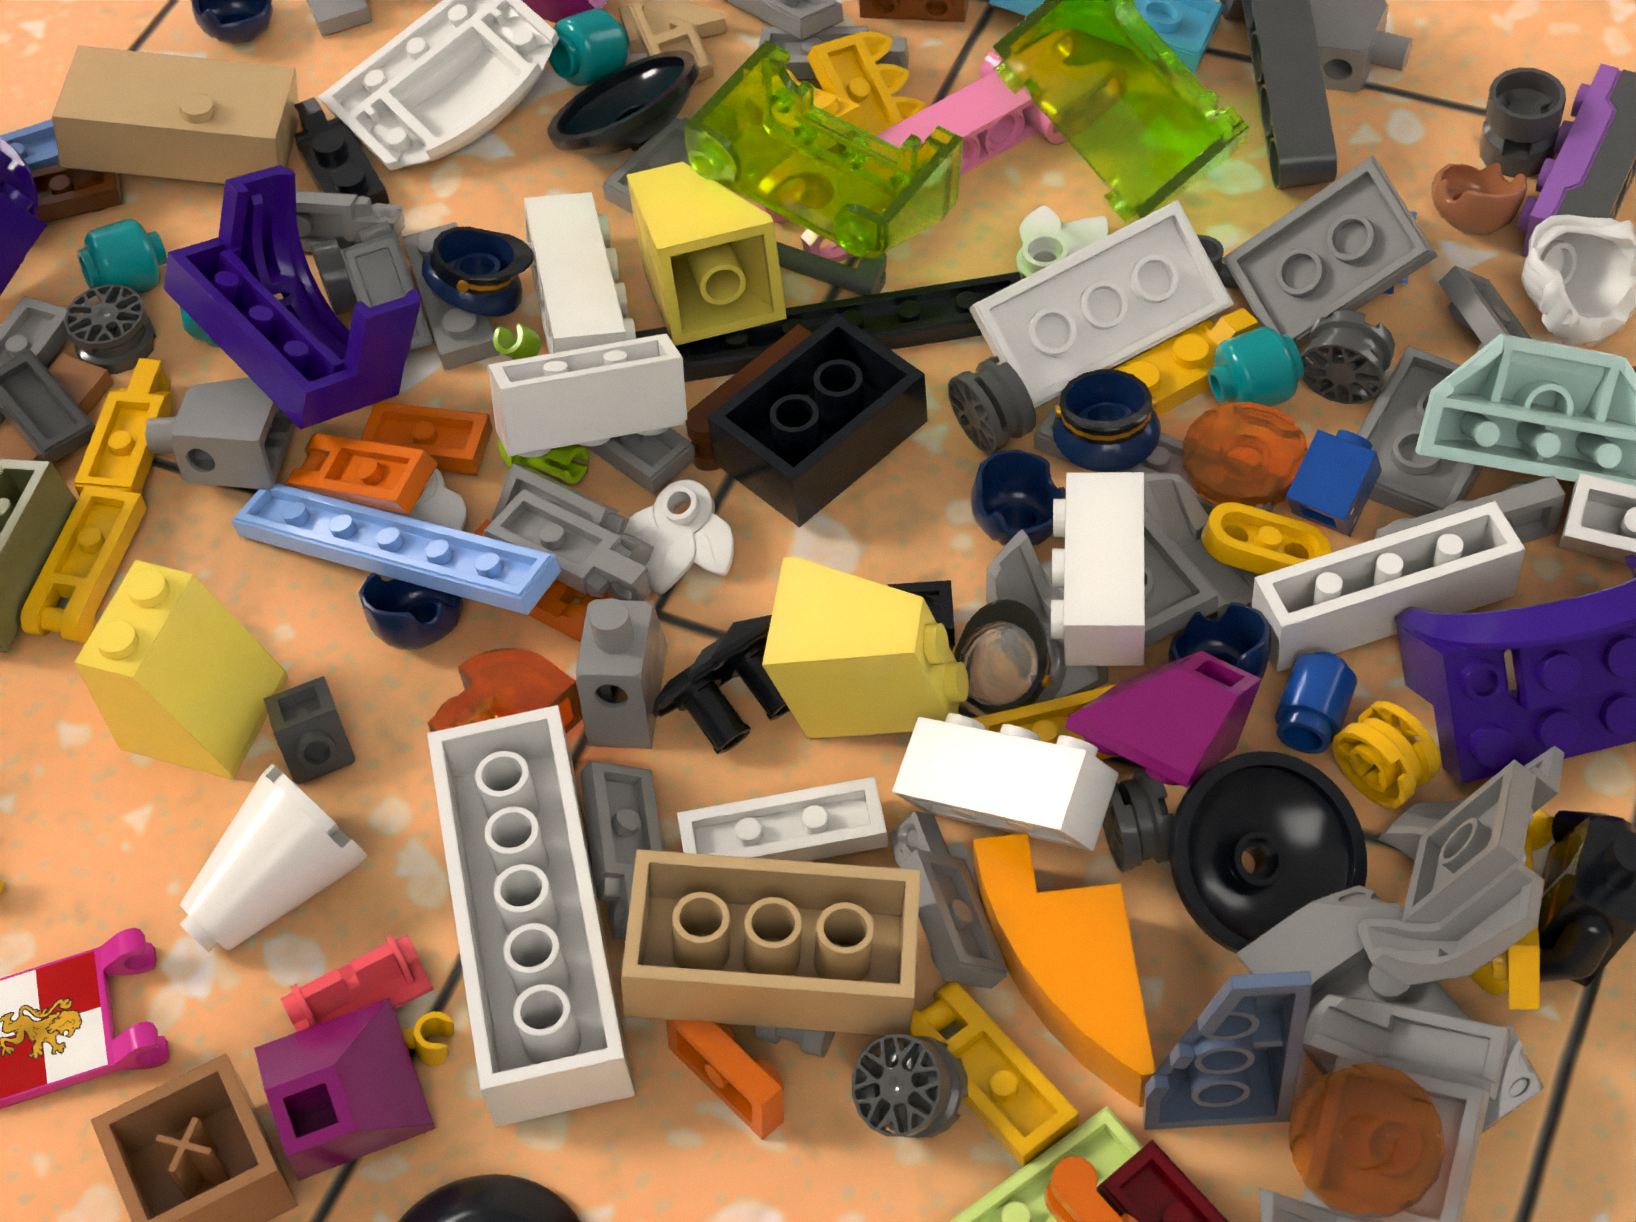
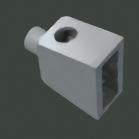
(1353, 40)
(225, 435)
(623, 649)

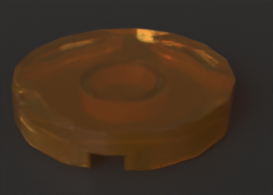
(1243, 454)
(1367, 1141)

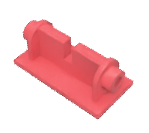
(380, 974)

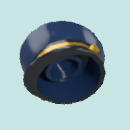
(477, 270)
(1106, 421)

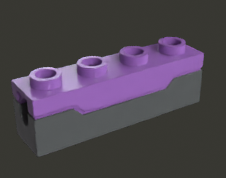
(1593, 155)

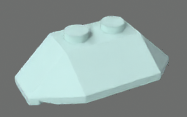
(1536, 411)

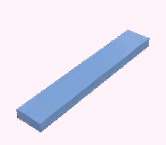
(399, 547)

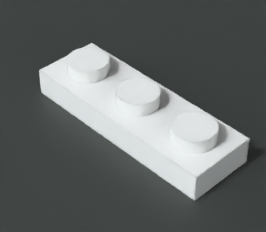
(791, 824)

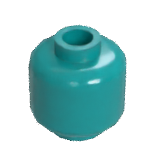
(589, 47)
(122, 256)
(1256, 368)

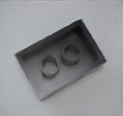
(818, 419)

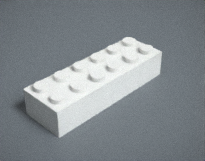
(528, 918)

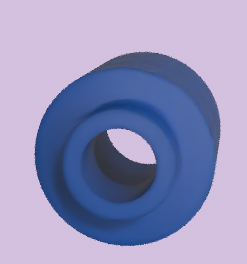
(1315, 702)

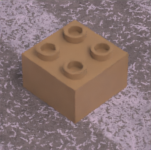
(194, 1152)

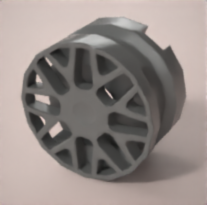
(110, 332)
(1347, 357)
(992, 404)
(1138, 822)
(909, 1086)

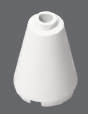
(266, 864)

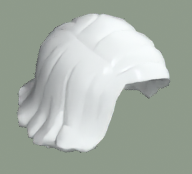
(1582, 276)

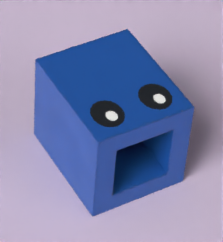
(1335, 480)

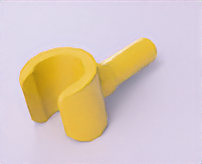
(427, 1025)

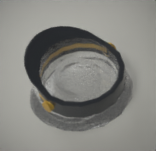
(1009, 658)

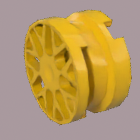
(1384, 756)

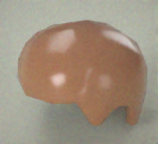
(1477, 198)

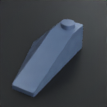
(1236, 1057)

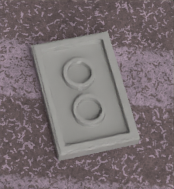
(1330, 253)
(1393, 425)

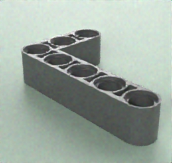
(1289, 89)

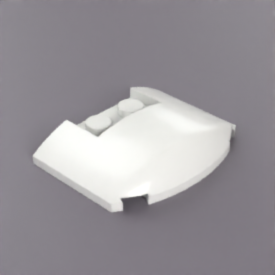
(443, 80)

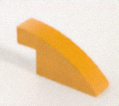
(1070, 962)

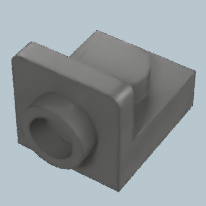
(309, 730)

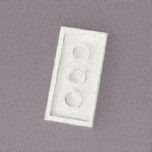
(1103, 303)

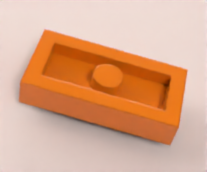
(449, 436)
(742, 1083)

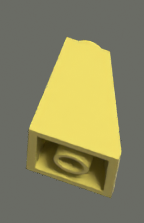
(705, 254)
(858, 654)
(178, 672)

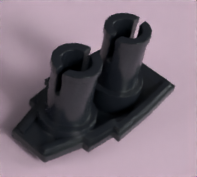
(698, 686)

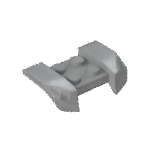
(1177, 573)
(1468, 877)
(1327, 943)
(1445, 1055)

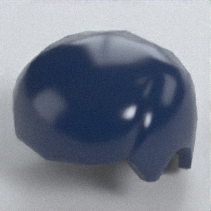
(232, 19)
(1014, 494)
(408, 613)
(1236, 637)

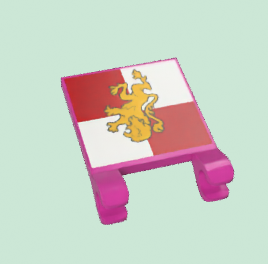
(62, 1026)

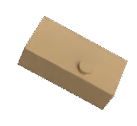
(174, 115)
(771, 943)

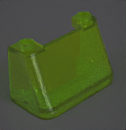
(1119, 100)
(816, 168)

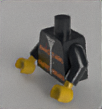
(1585, 896)

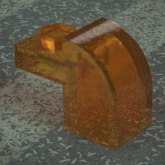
(508, 684)

